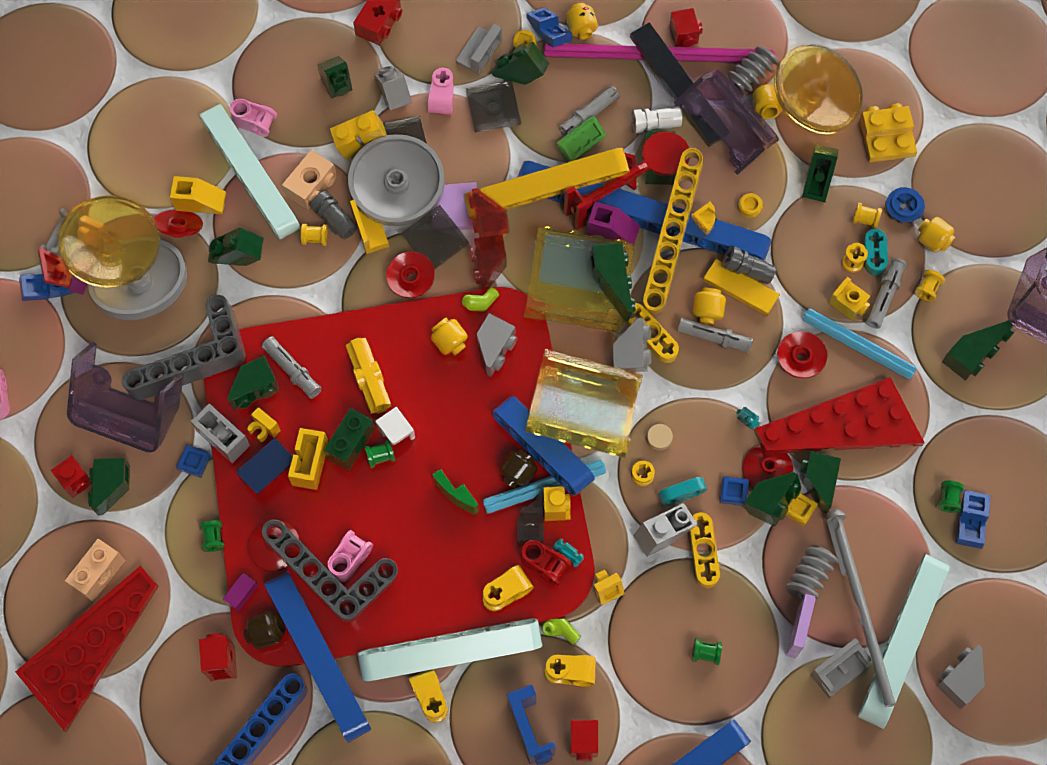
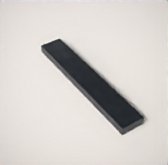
(670, 74)

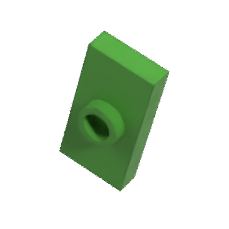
(581, 139)

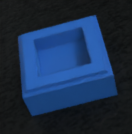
(193, 461)
(734, 491)

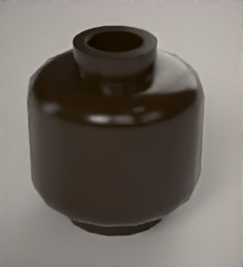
(518, 468)
(264, 630)

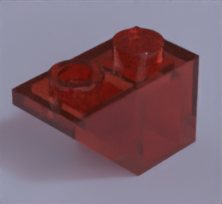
(490, 215)
(490, 259)

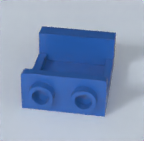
(517, 702)

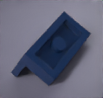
(265, 466)

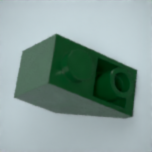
(522, 65)
(335, 76)
(236, 248)
(252, 383)
(109, 481)
(772, 497)

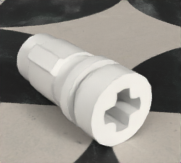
(656, 119)

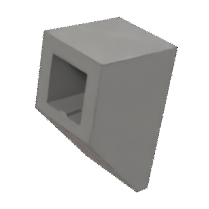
(393, 87)
(493, 341)
(631, 348)
(664, 529)
(964, 680)

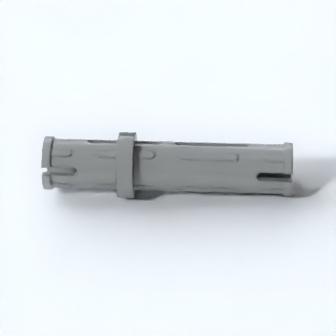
(589, 110)
(886, 293)
(715, 335)
(297, 374)

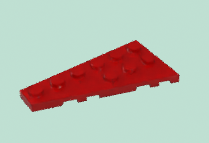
(852, 421)
(76, 659)

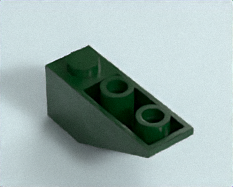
(610, 274)
(973, 348)

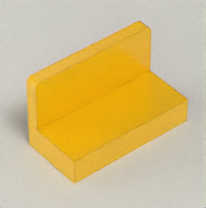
(371, 232)

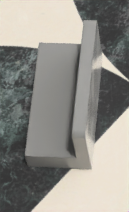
(480, 48)

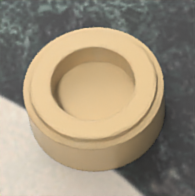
(659, 437)

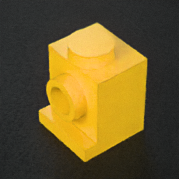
(843, 303)
(556, 504)

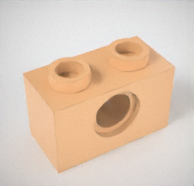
(311, 167)
(95, 570)

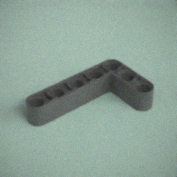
(194, 357)
(324, 576)

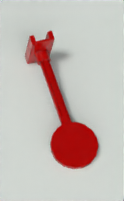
(660, 155)

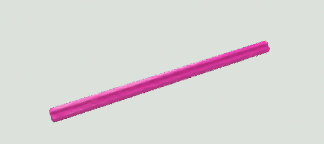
(633, 53)

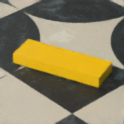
(741, 288)

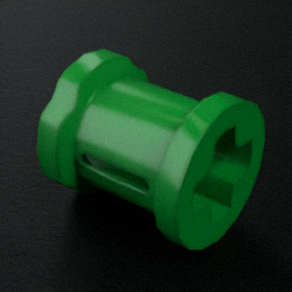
(380, 453)
(950, 496)
(211, 536)
(706, 651)

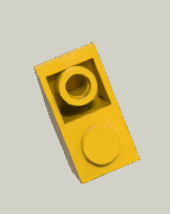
(196, 196)

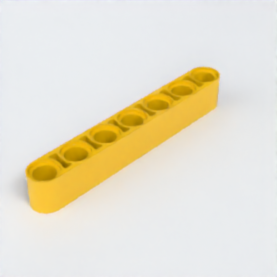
(556, 180)
(674, 219)

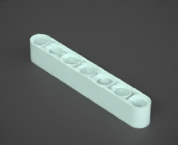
(250, 172)
(905, 637)
(449, 649)

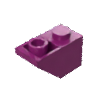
(612, 223)

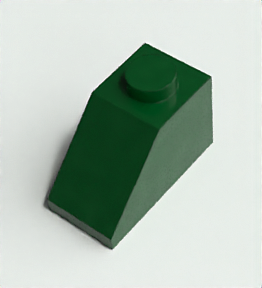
(820, 173)
(820, 478)

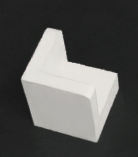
(395, 426)

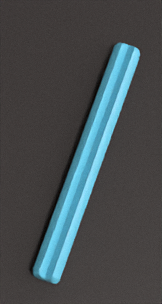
(859, 343)
(532, 490)

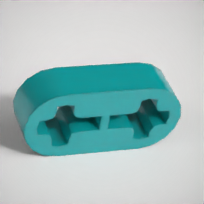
(881, 251)
(682, 491)

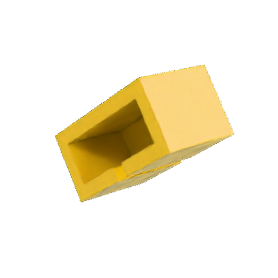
(366, 126)
(310, 449)

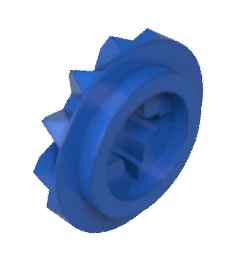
(902, 196)

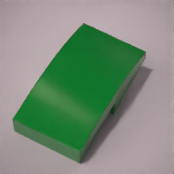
(459, 496)

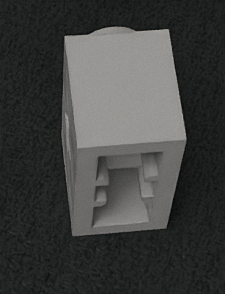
(220, 433)

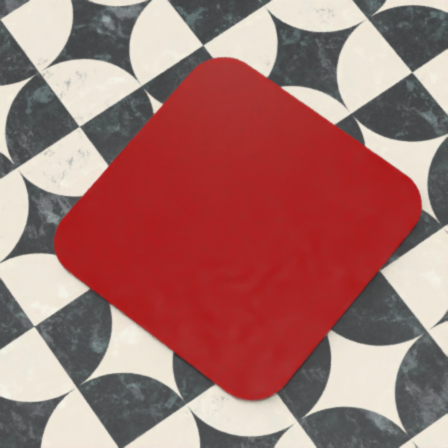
(437, 546)

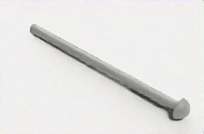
(847, 566)

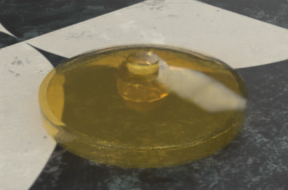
(818, 89)
(109, 241)

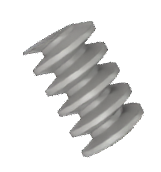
(752, 68)
(810, 572)

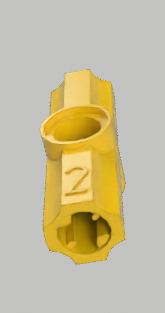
(368, 375)

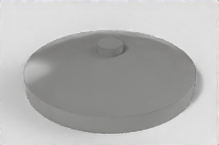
(396, 180)
(148, 294)

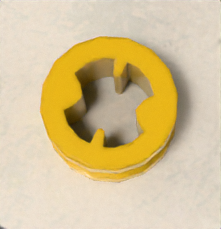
(650, 476)

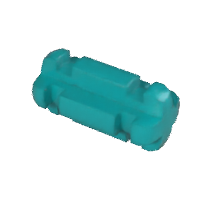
(748, 417)
(569, 552)

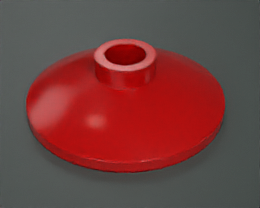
(178, 223)
(410, 264)
(802, 344)
(755, 469)
(263, 555)

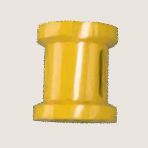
(867, 215)
(314, 234)
(860, 256)
(929, 285)

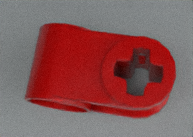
(546, 562)

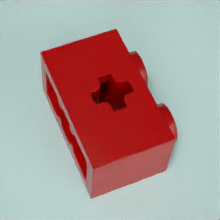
(376, 19)
(217, 657)

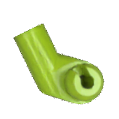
(478, 302)
(561, 627)

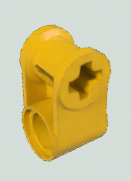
(510, 586)
(575, 670)
(428, 691)

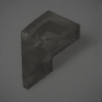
(531, 522)

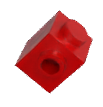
(685, 27)
(71, 476)
(584, 739)

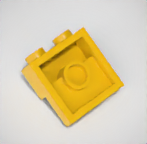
(888, 133)

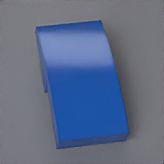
(547, 26)
(34, 288)
(973, 519)

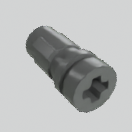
(335, 217)
(750, 266)

